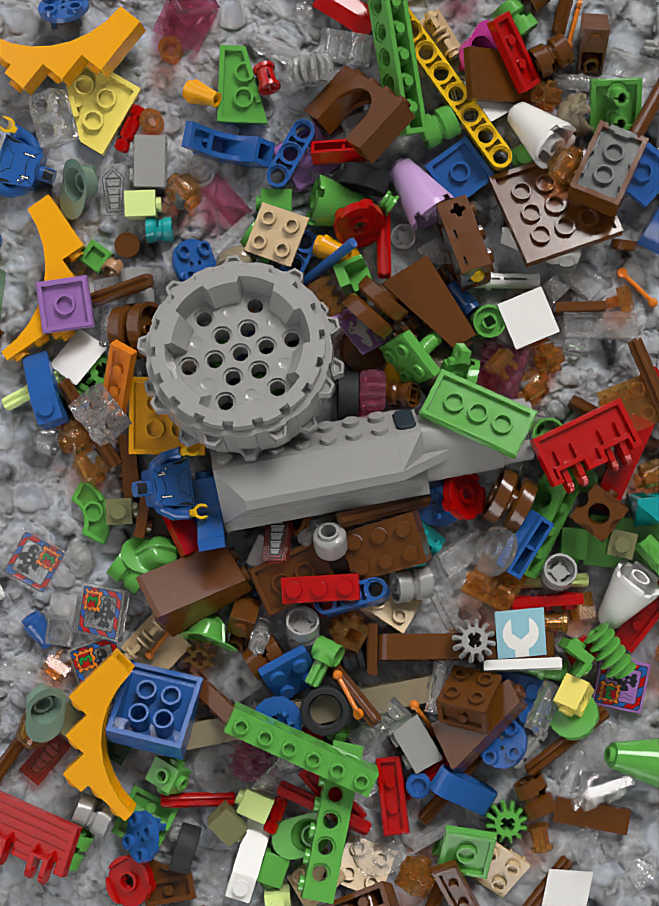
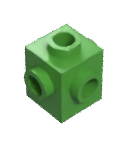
(168, 775)

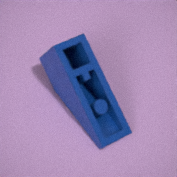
(43, 391)

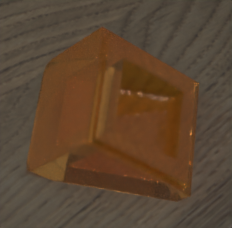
(585, 610)

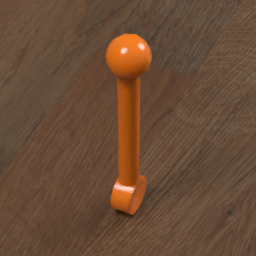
(574, 22)
(622, 273)
(149, 654)
(414, 705)
(357, 713)

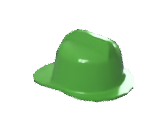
(148, 553)
(210, 631)
(293, 836)

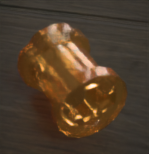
(168, 41)
(156, 115)
(556, 621)
(540, 837)

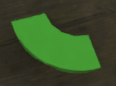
(93, 507)

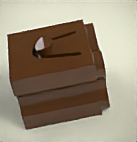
(616, 510)

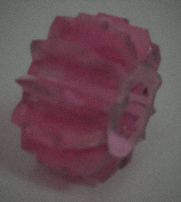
(372, 390)
(249, 762)

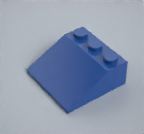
(155, 710)

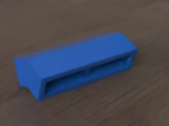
(529, 538)

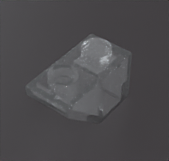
(62, 617)

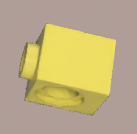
(573, 695)

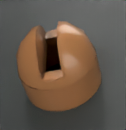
(112, 267)

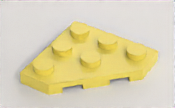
(100, 107)

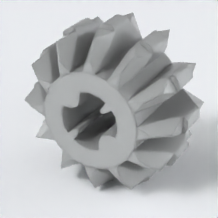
(311, 70)
(482, 641)

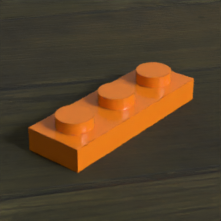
(120, 372)

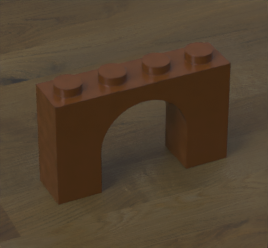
(351, 90)

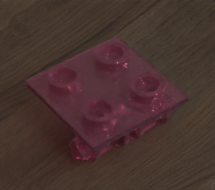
(170, 25)
(493, 382)

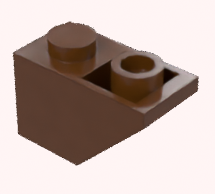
(592, 43)
(242, 622)

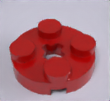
(362, 211)
(454, 500)
(118, 875)

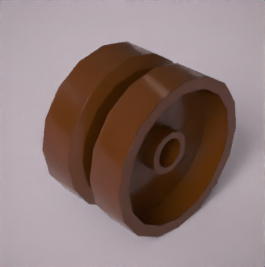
(375, 307)
(131, 322)
(510, 499)

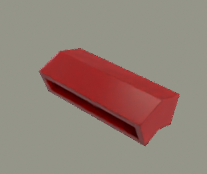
(350, 13)
(334, 153)

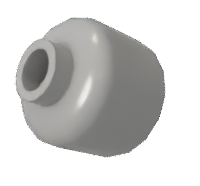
(330, 541)

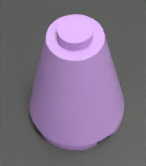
(417, 193)

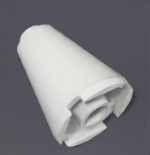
(540, 131)
(628, 593)

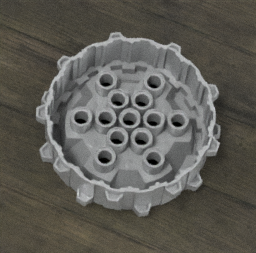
(225, 298)

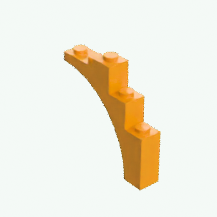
(98, 51)
(60, 246)
(88, 734)

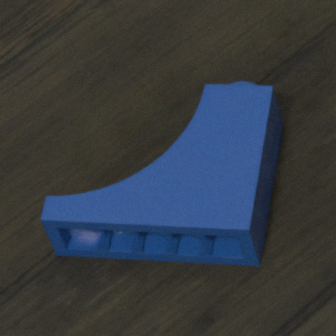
(210, 531)

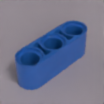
(291, 142)
(366, 600)
(463, 790)

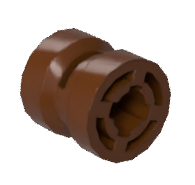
(403, 394)

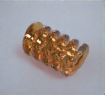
(324, 294)

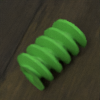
(610, 651)

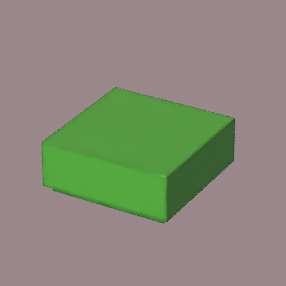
(95, 256)

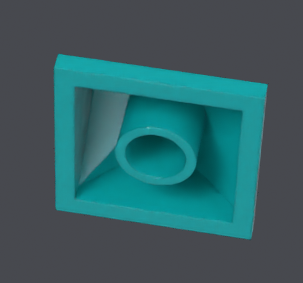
(644, 508)

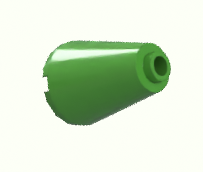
(327, 198)
(636, 759)

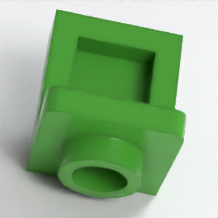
(576, 649)

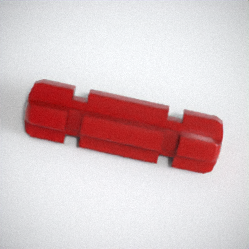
(129, 129)
(275, 815)

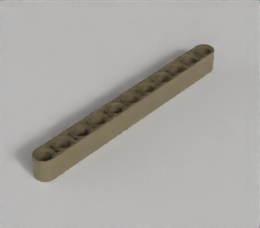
(323, 709)

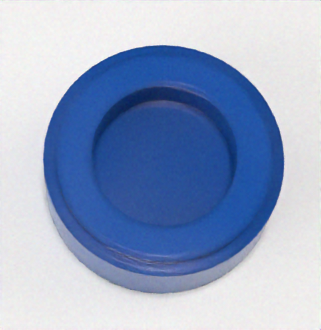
(418, 785)

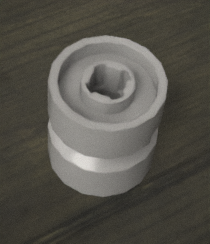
(143, 296)
(558, 573)
(410, 584)
(302, 627)
(92, 815)

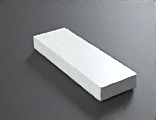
(519, 665)

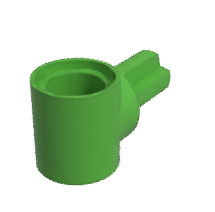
(326, 655)

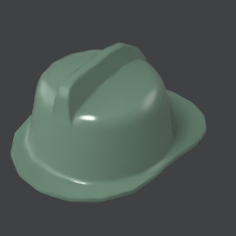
(77, 186)
(44, 713)

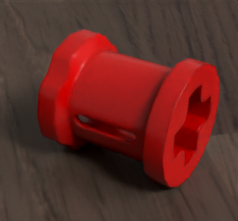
(266, 77)

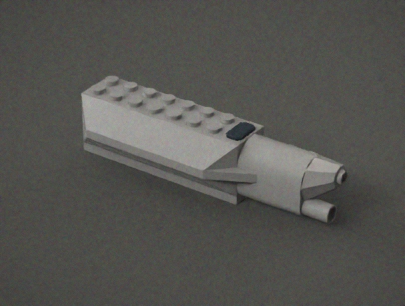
(348, 467)

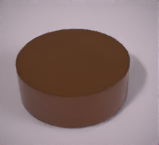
(127, 245)
(624, 245)

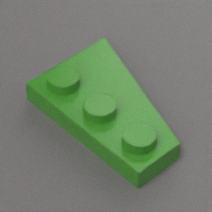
(238, 89)

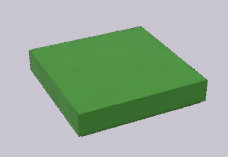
(469, 848)

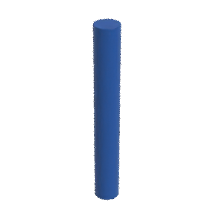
(331, 260)

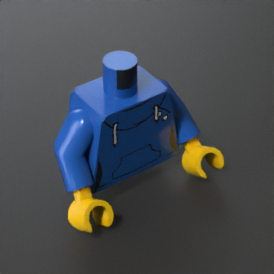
(22, 162)
(169, 486)

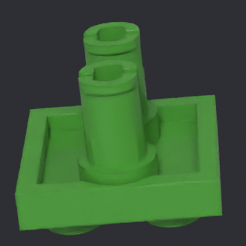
(615, 101)
(412, 356)

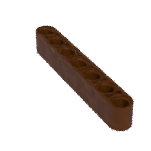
(438, 647)

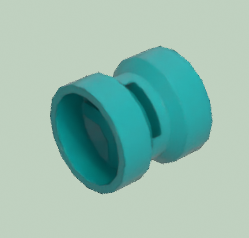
(159, 230)

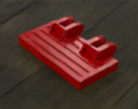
(587, 441)
(36, 837)

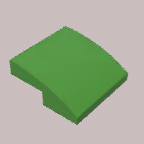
(150, 803)

